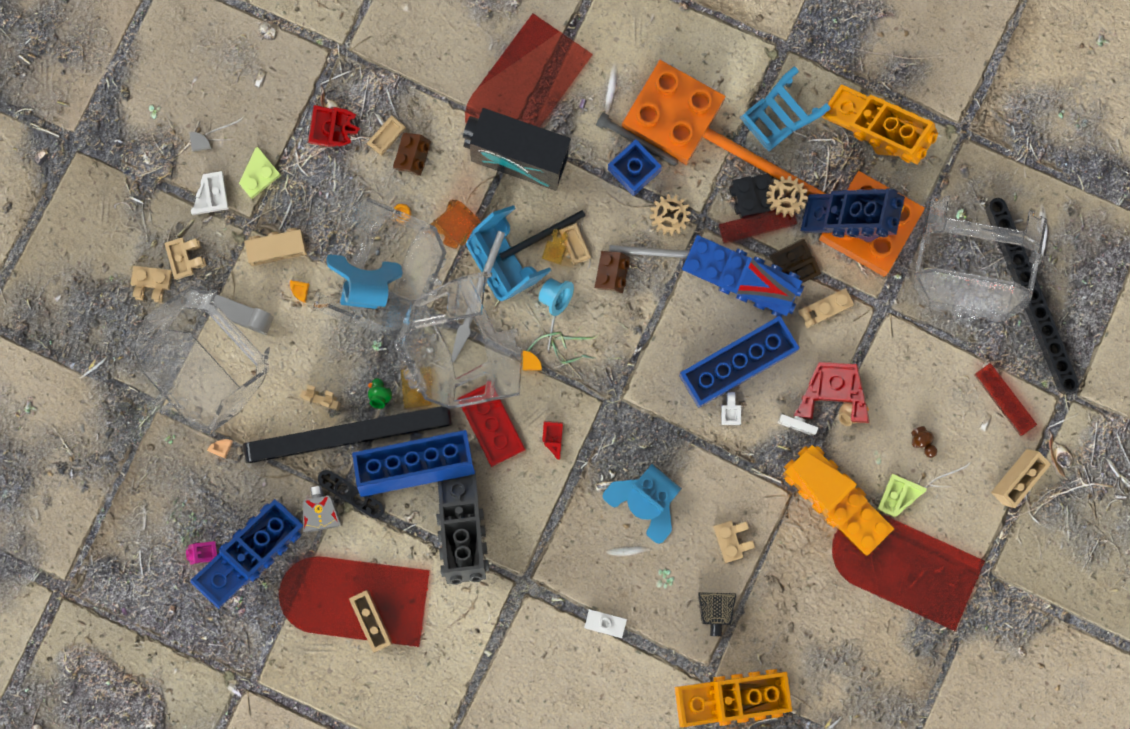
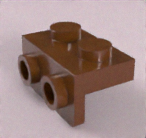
(412, 153)
(612, 271)

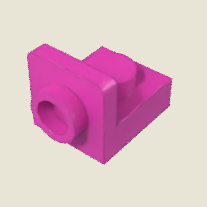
(201, 552)

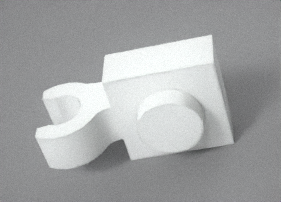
(731, 413)

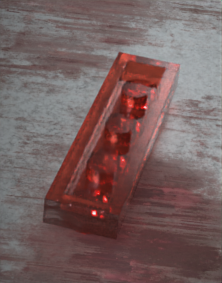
(754, 225)
(1005, 399)

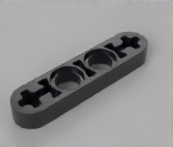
(349, 496)

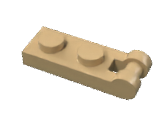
(826, 307)

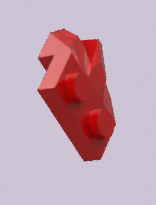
(331, 126)

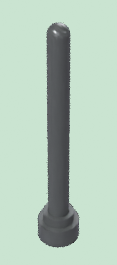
(605, 122)

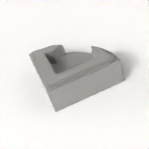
(199, 142)

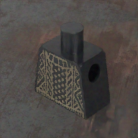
(716, 610)

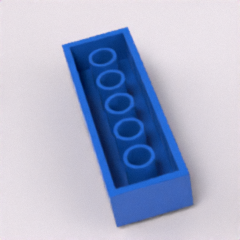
(739, 361)
(413, 463)

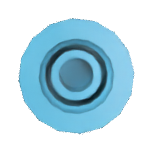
(556, 295)

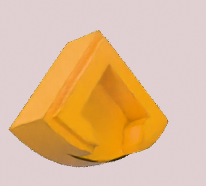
(300, 290)
(531, 362)

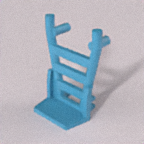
(757, 111)

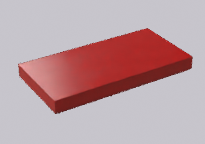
(492, 428)

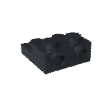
(750, 195)

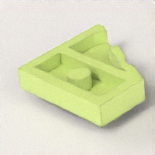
(258, 174)
(899, 495)

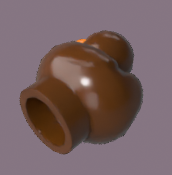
(924, 438)

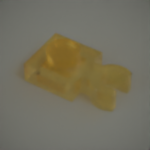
(555, 250)

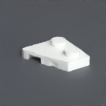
(211, 194)

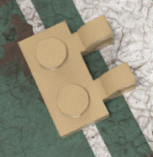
(179, 258)
(150, 278)
(313, 396)
(728, 540)

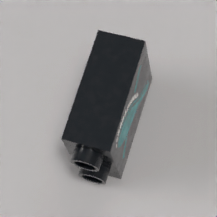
(517, 148)

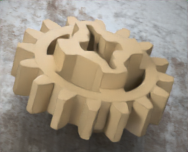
(783, 189)
(666, 207)

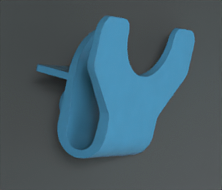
(362, 286)
(647, 499)

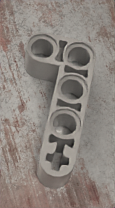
(245, 316)

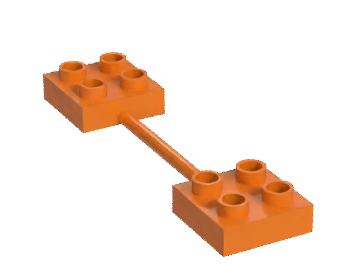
(676, 116)

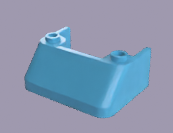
(507, 275)

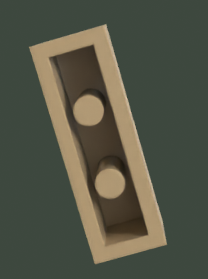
(275, 247)
(1021, 478)
(371, 621)

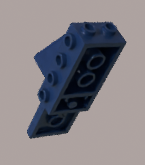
(854, 213)

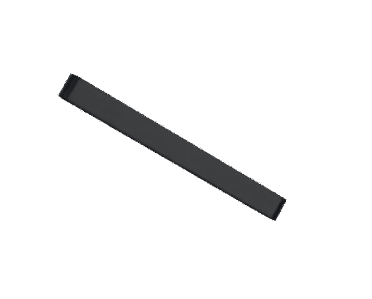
(1039, 303)
(347, 434)

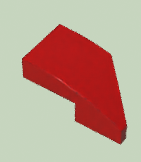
(553, 437)

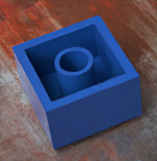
(634, 167)

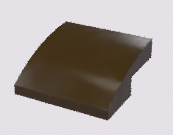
(796, 259)

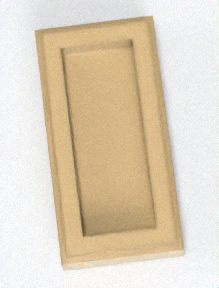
(386, 135)
(575, 244)

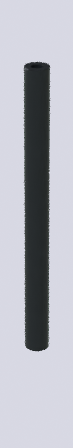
(541, 235)

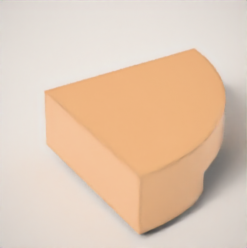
(221, 447)

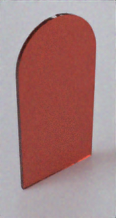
(530, 74)
(912, 572)
(318, 592)

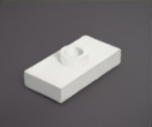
(798, 424)
(605, 623)

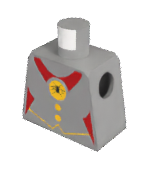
(319, 512)

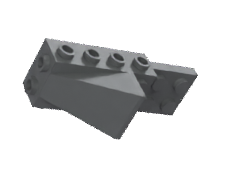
(461, 531)

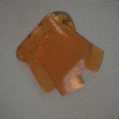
(456, 224)

